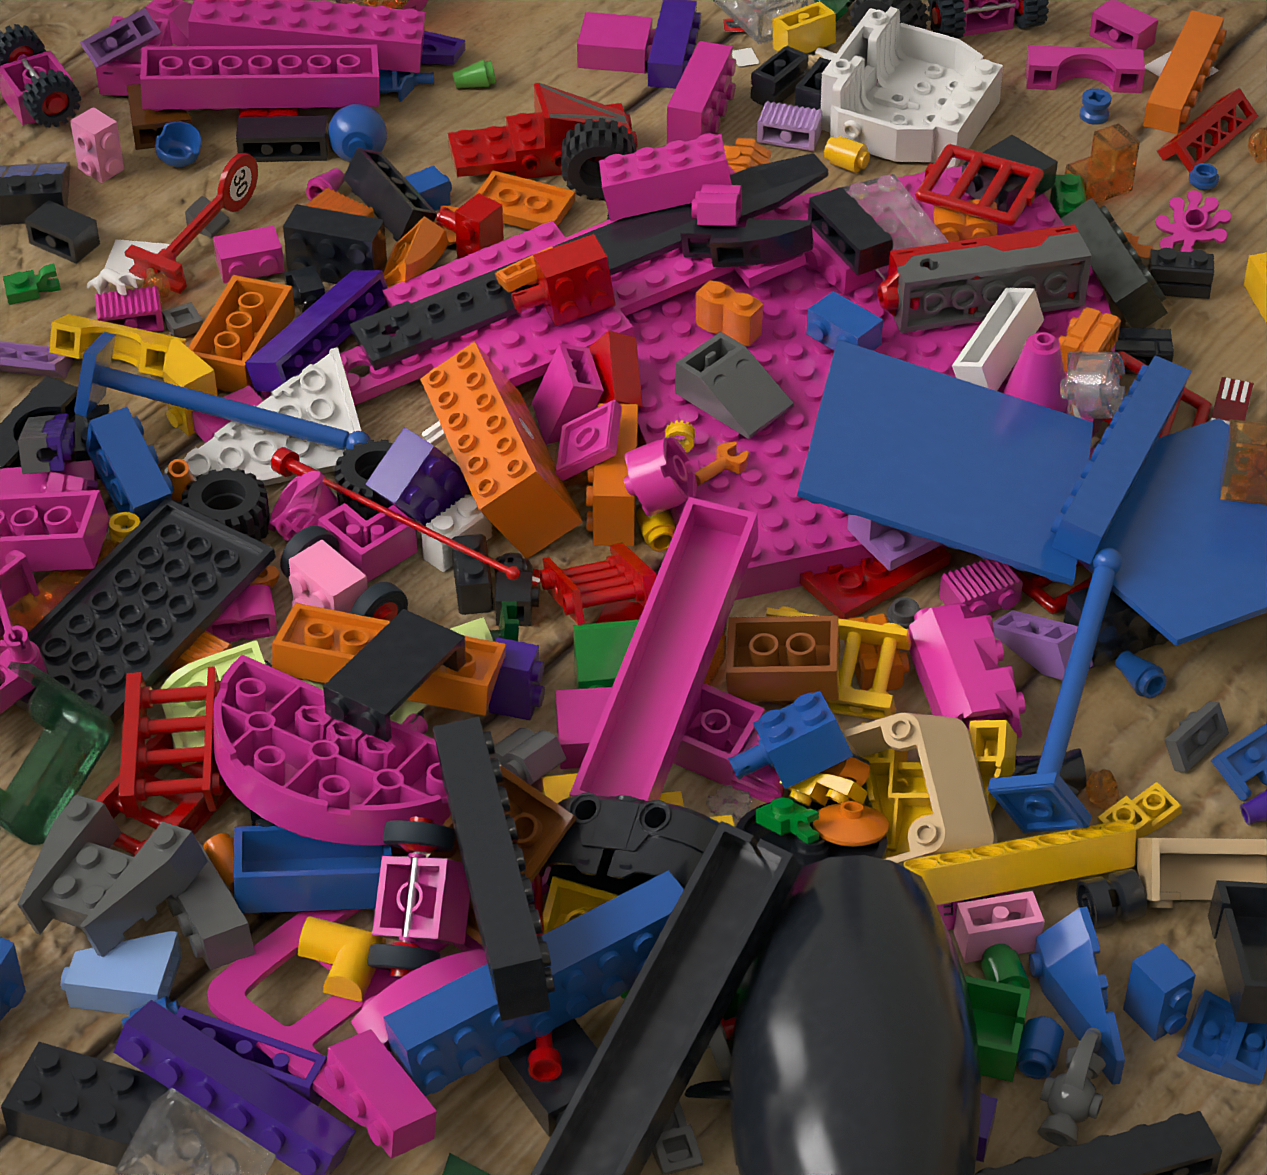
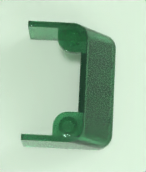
(59, 760)

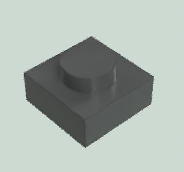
(182, 320)

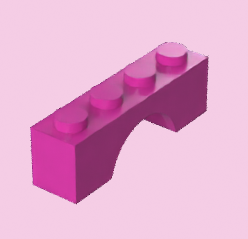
(1116, 68)

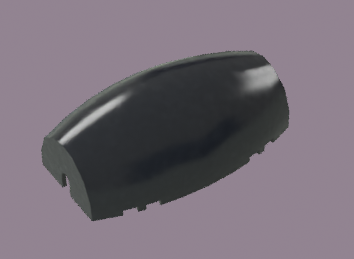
(855, 1033)

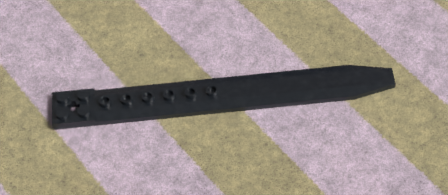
(625, 242)

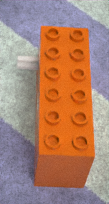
(499, 450)

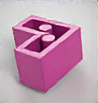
(370, 544)

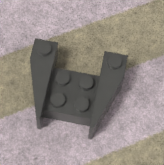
(102, 888)

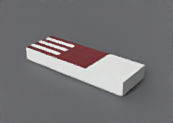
(1232, 400)

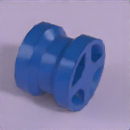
(1095, 106)

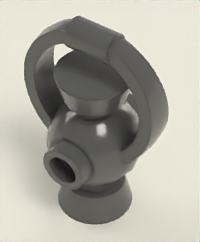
(1072, 1094)

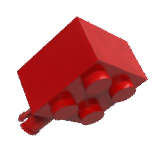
(571, 281)

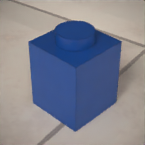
(432, 186)

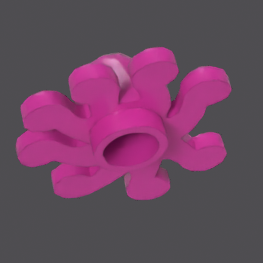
(1194, 223)

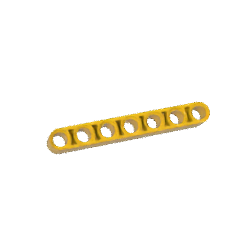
(1027, 862)

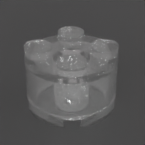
(1093, 384)

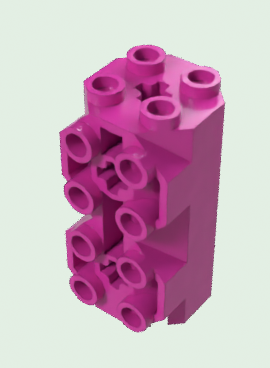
(960, 666)

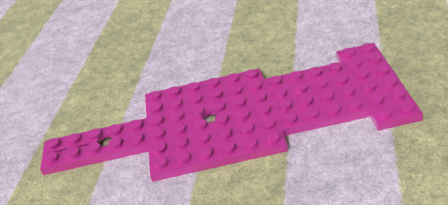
(527, 340)

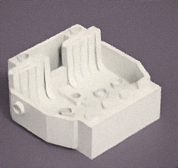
(907, 90)

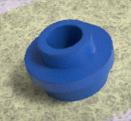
(1204, 176)

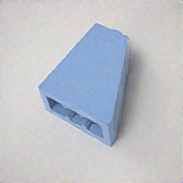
(124, 976)

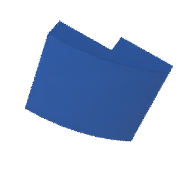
(1221, 1044)

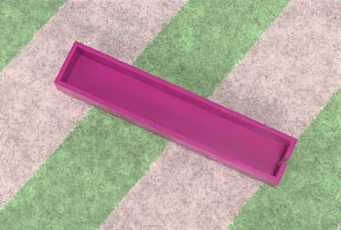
(669, 653)

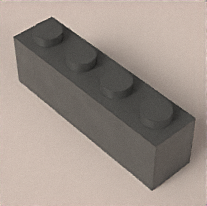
(212, 919)

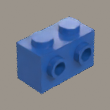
(843, 320)
(1159, 992)

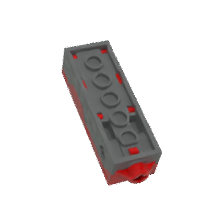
(966, 277)

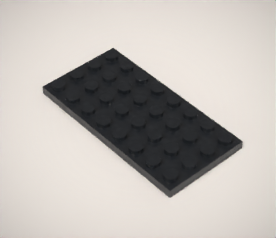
(145, 604)

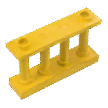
(875, 702)

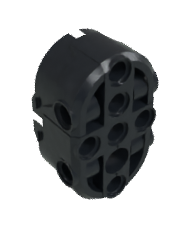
(628, 842)

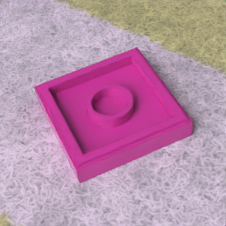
(588, 440)

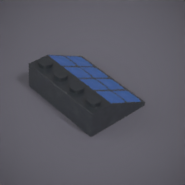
(29, 187)

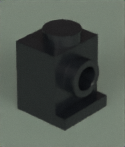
(306, 286)

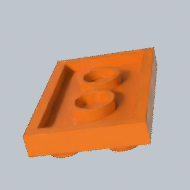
(527, 201)

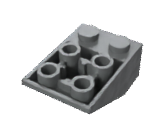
(730, 386)

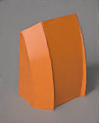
(415, 252)

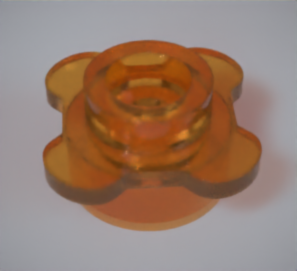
(159, 280)

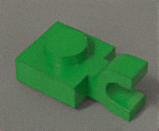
(27, 285)
(787, 816)

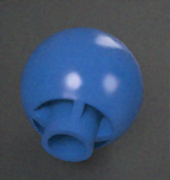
(356, 127)

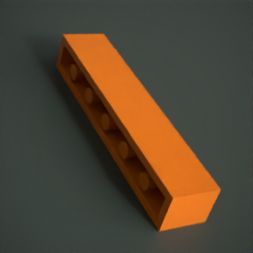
(1185, 72)

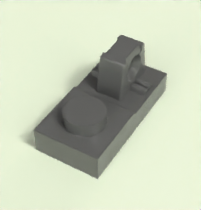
(1196, 736)

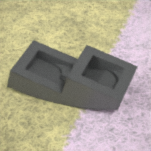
(677, 1145)

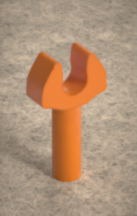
(725, 460)

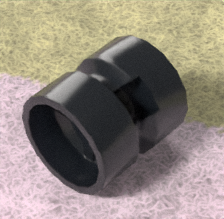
(1117, 897)

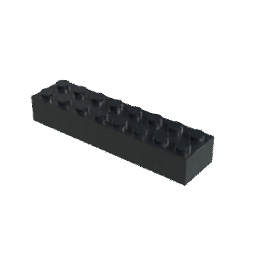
(493, 869)

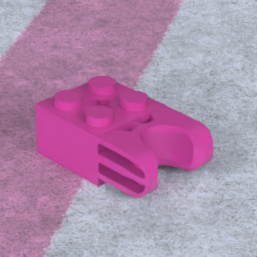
(720, 730)

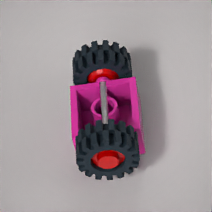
(976, 17)
(34, 80)

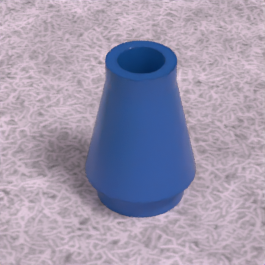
(1141, 674)

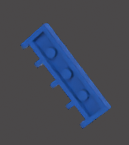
(1244, 761)

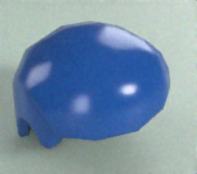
(178, 144)

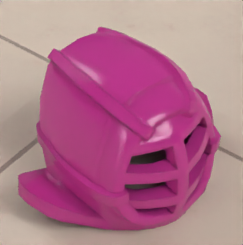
(302, 504)

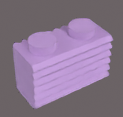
(789, 126)

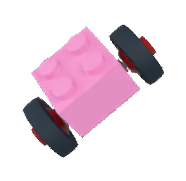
(331, 582)

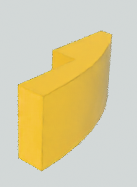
(824, 787)
(1146, 811)

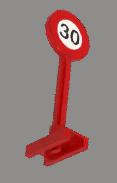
(234, 192)

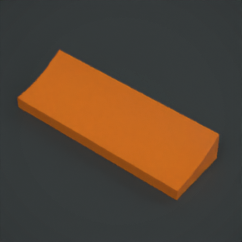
(322, 641)

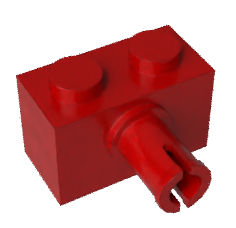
(476, 224)

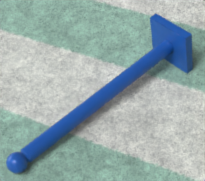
(98, 376)
(1044, 799)

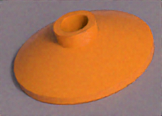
(851, 824)

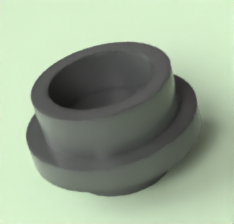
(902, 611)

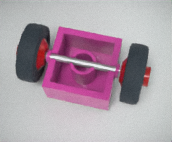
(418, 897)

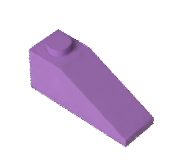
(121, 38)
(1038, 641)

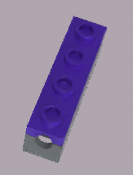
(46, 443)

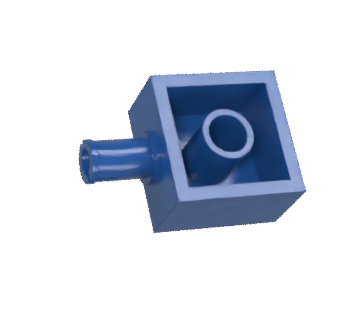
(795, 741)

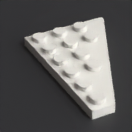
(314, 395)

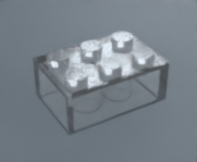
(189, 1140)

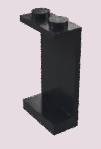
(390, 672)

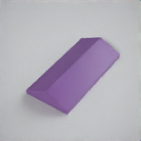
(33, 360)

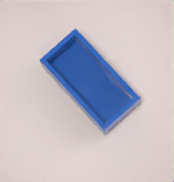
(299, 873)

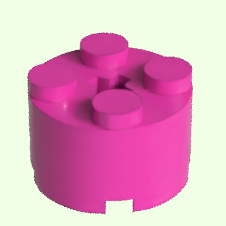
(659, 475)

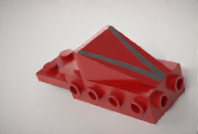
(530, 136)

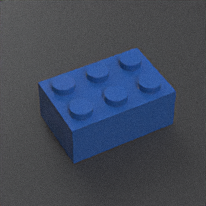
(127, 463)

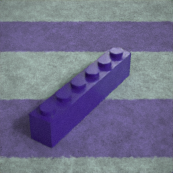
(317, 329)
(234, 1090)

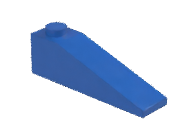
(1069, 980)

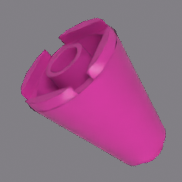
(1039, 373)

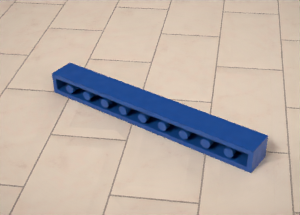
(1118, 459)

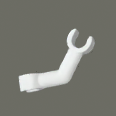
(108, 275)

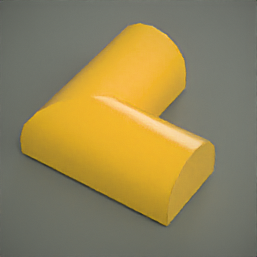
(345, 949)

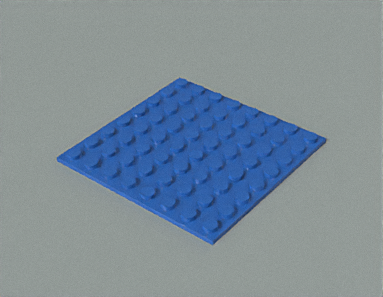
(945, 460)
(1184, 551)

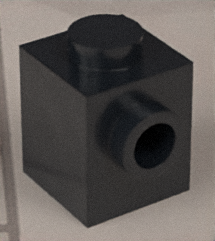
(520, 591)

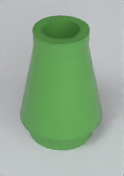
(475, 76)

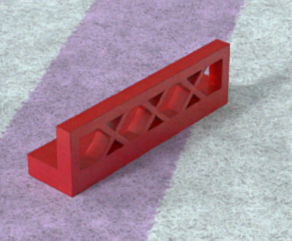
(1194, 133)

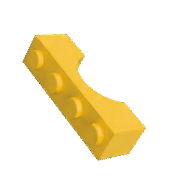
(144, 349)

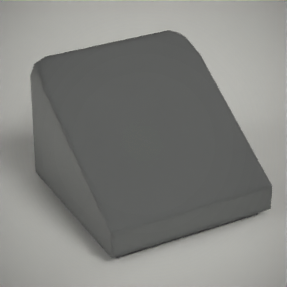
(215, 224)

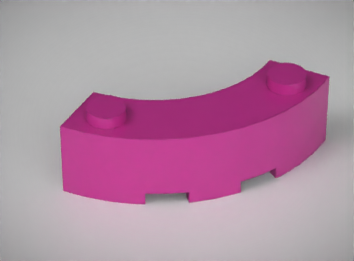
(412, 987)

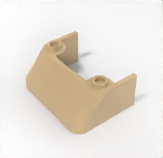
(951, 775)
(1191, 866)

